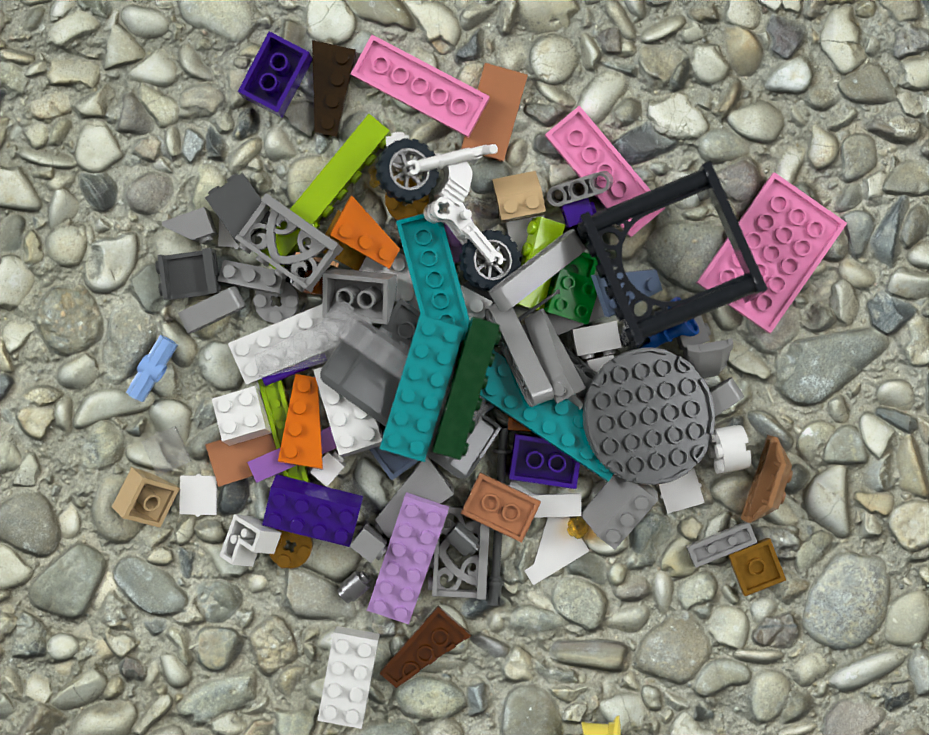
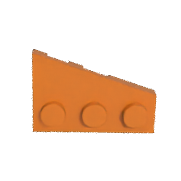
(363, 234)

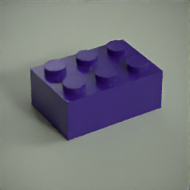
(275, 74)
(541, 463)

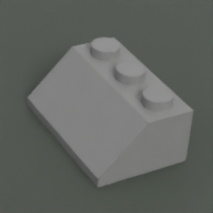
(365, 291)
(618, 509)

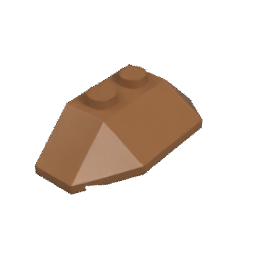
(768, 482)

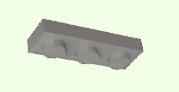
(251, 277)
(721, 544)

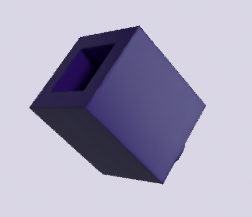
(572, 211)

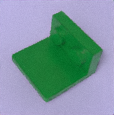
(575, 297)

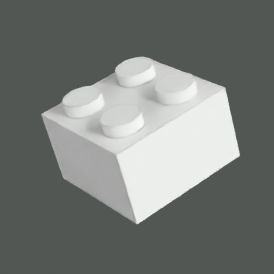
(241, 416)

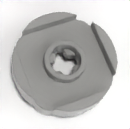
(275, 314)

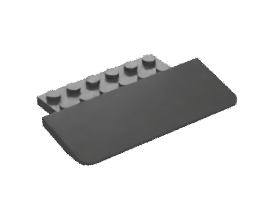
(375, 390)

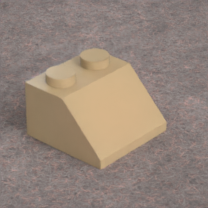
(518, 196)
(145, 498)

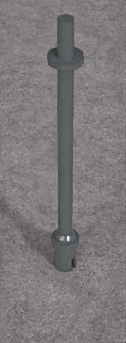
(495, 581)

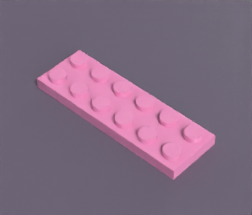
(420, 86)
(589, 152)

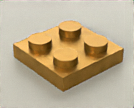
(757, 567)

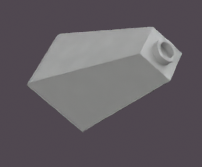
(426, 482)

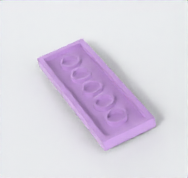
(407, 558)

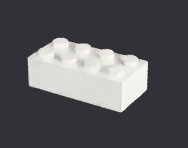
(350, 426)
(348, 677)

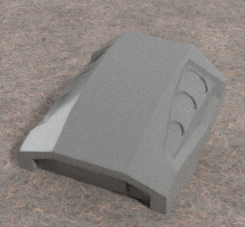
(709, 358)

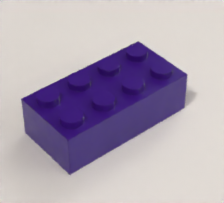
(312, 510)

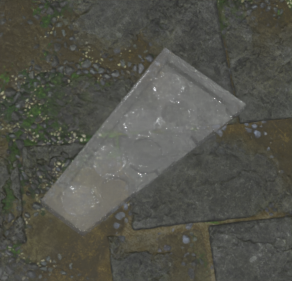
(298, 352)

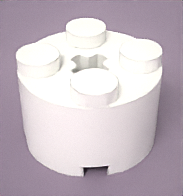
(729, 449)

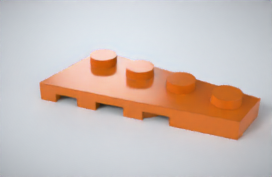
(302, 430)

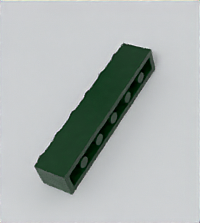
(465, 388)

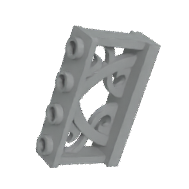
(277, 215)
(477, 577)

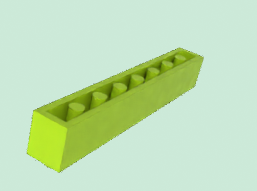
(334, 180)

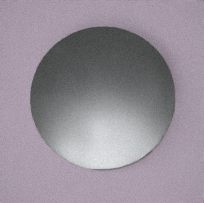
(648, 416)

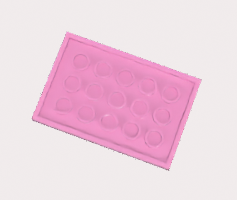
(788, 241)

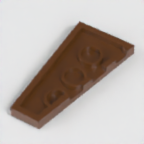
(430, 641)

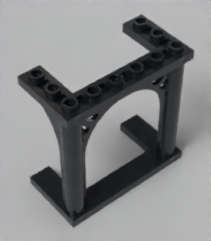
(637, 328)

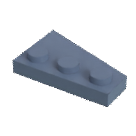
(644, 280)

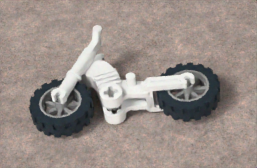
(449, 200)

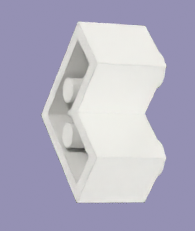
(247, 539)

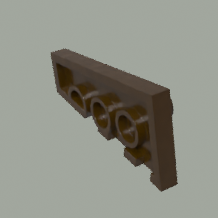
(330, 83)

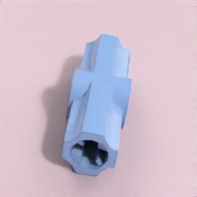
(151, 368)

